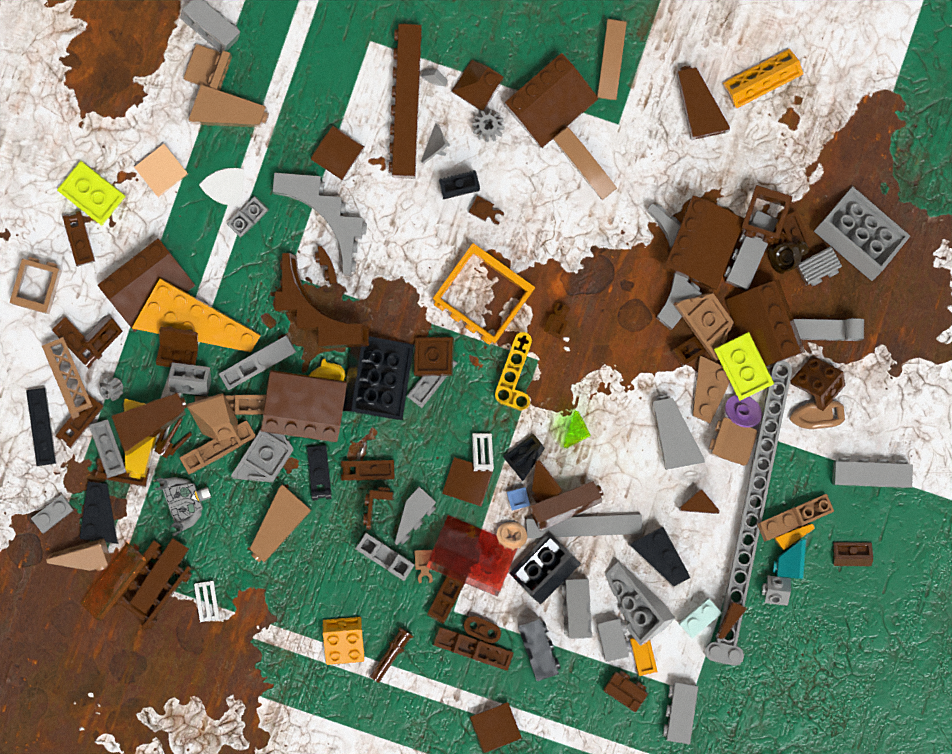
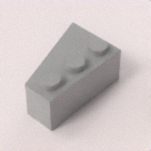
(577, 608)

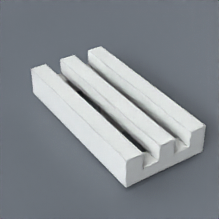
(482, 466)
(199, 602)

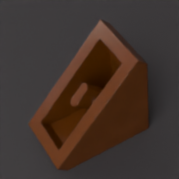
(688, 351)
(699, 503)

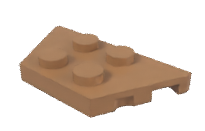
(706, 320)

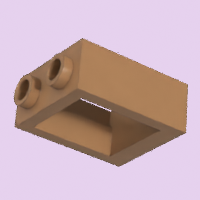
(43, 308)

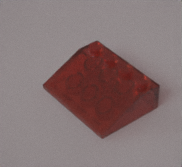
(471, 556)

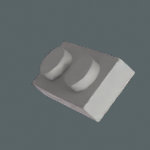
(52, 514)

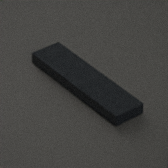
(41, 427)

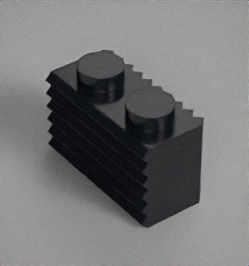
(459, 185)

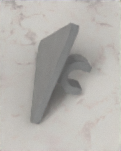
(435, 144)

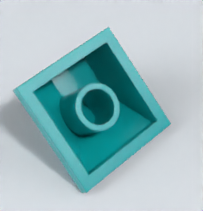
(791, 561)

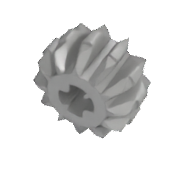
(481, 126)

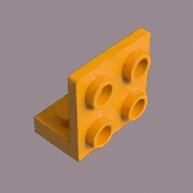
(343, 640)

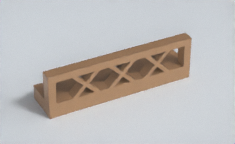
(58, 374)

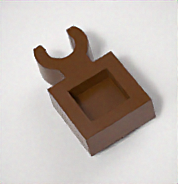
(483, 209)

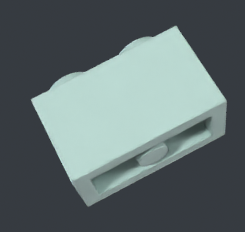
(699, 618)

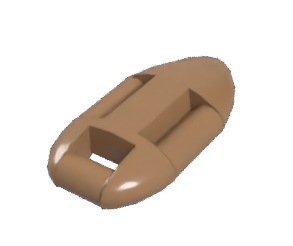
(811, 417)

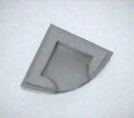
(434, 77)

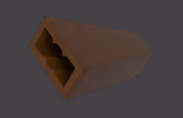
(700, 107)
(146, 421)
(566, 505)

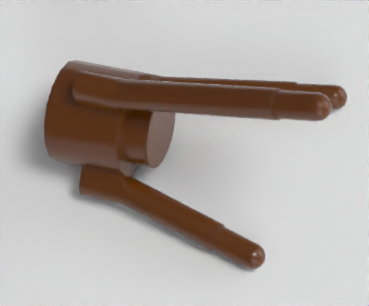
(164, 447)

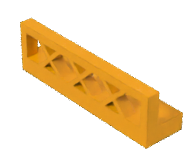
(765, 80)

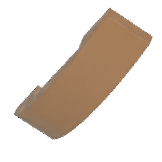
(216, 449)

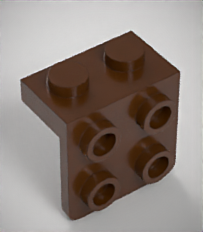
(177, 347)
(382, 493)

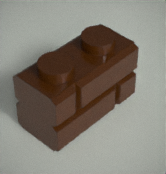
(625, 691)

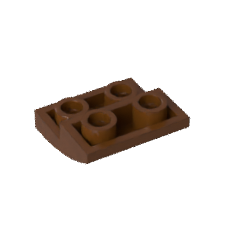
(337, 152)
(466, 483)
(495, 727)

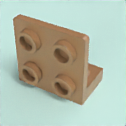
(207, 67)

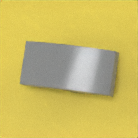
(248, 217)

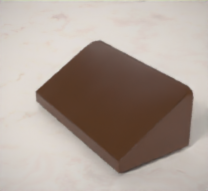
(101, 336)
(852, 554)

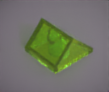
(576, 432)

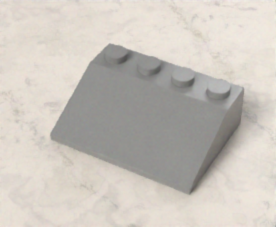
(862, 234)

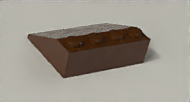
(551, 100)
(704, 242)
(135, 280)
(768, 320)
(303, 406)

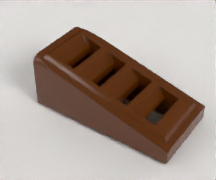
(731, 616)

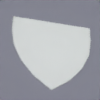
(225, 186)

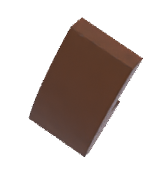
(324, 260)

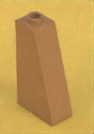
(223, 109)
(280, 521)

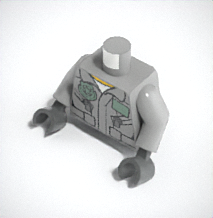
(183, 501)

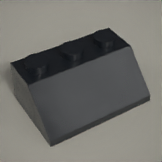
(544, 568)

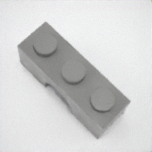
(385, 556)

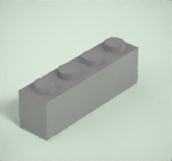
(750, 253)
(873, 474)

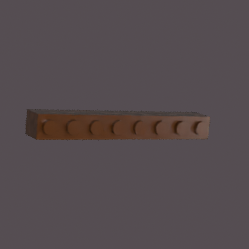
(406, 101)

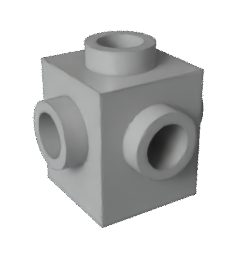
(777, 590)

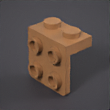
(733, 441)

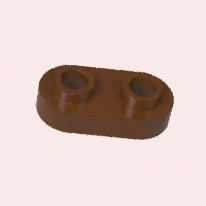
(482, 629)

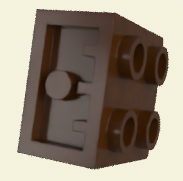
(820, 381)

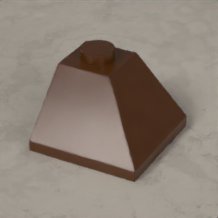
(478, 85)
(543, 484)

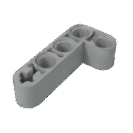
(830, 329)

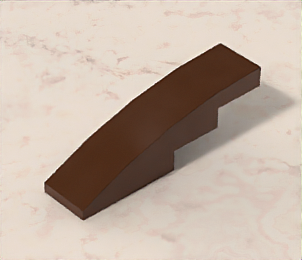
(445, 599)
(472, 648)

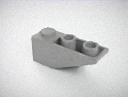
(415, 509)

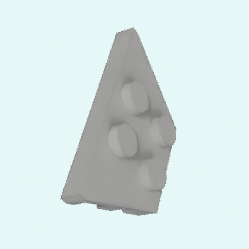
(264, 458)

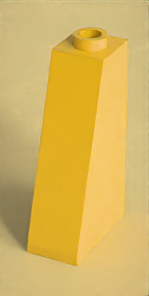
(138, 462)

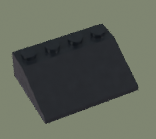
(378, 378)

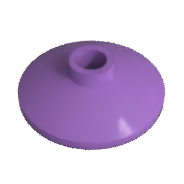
(743, 412)

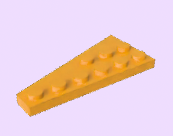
(182, 311)

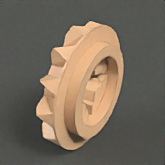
(513, 529)

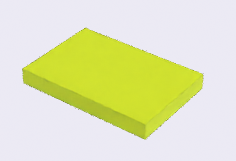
(91, 193)
(744, 366)

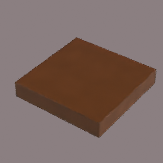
(434, 356)

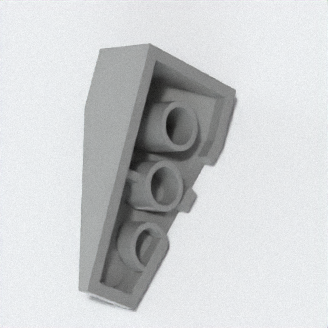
(641, 608)

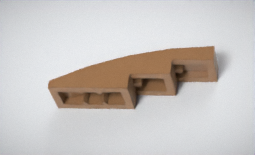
(612, 59)
(584, 163)
(243, 403)

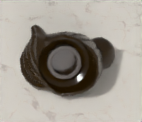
(787, 256)

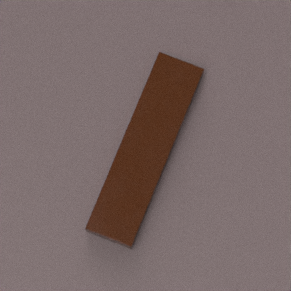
(159, 576)

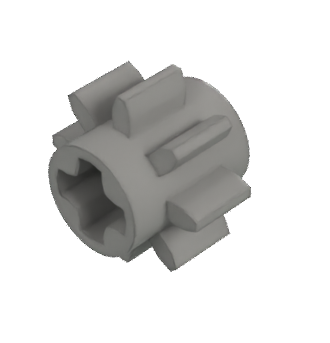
(111, 388)

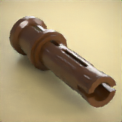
(396, 647)

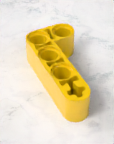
(516, 370)

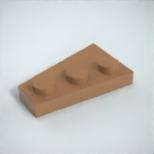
(710, 389)

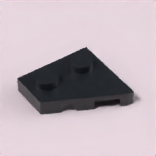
(524, 456)

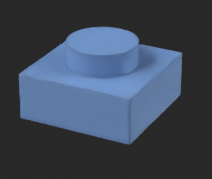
(518, 498)

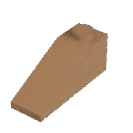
(85, 556)

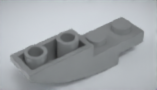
(257, 362)

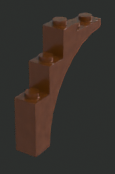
(309, 317)

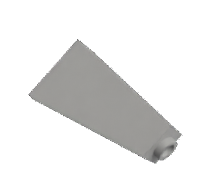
(675, 437)

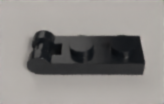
(319, 472)

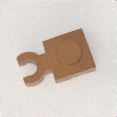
(421, 560)

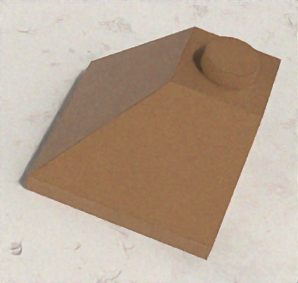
(214, 417)

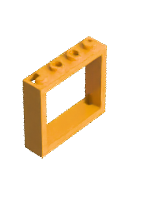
(500, 268)

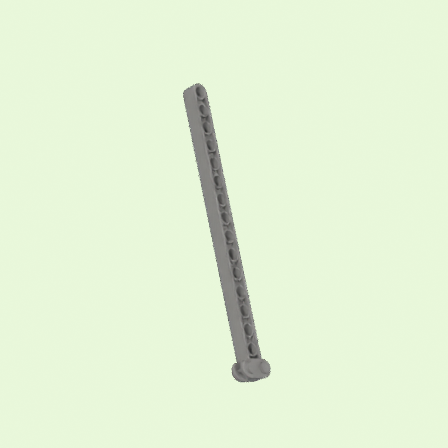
(726, 650)

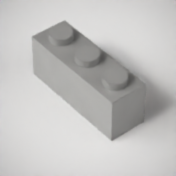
(210, 24)
(680, 712)

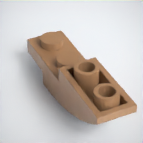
(795, 517)

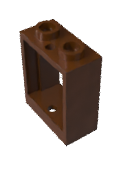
(773, 197)

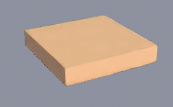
(161, 170)

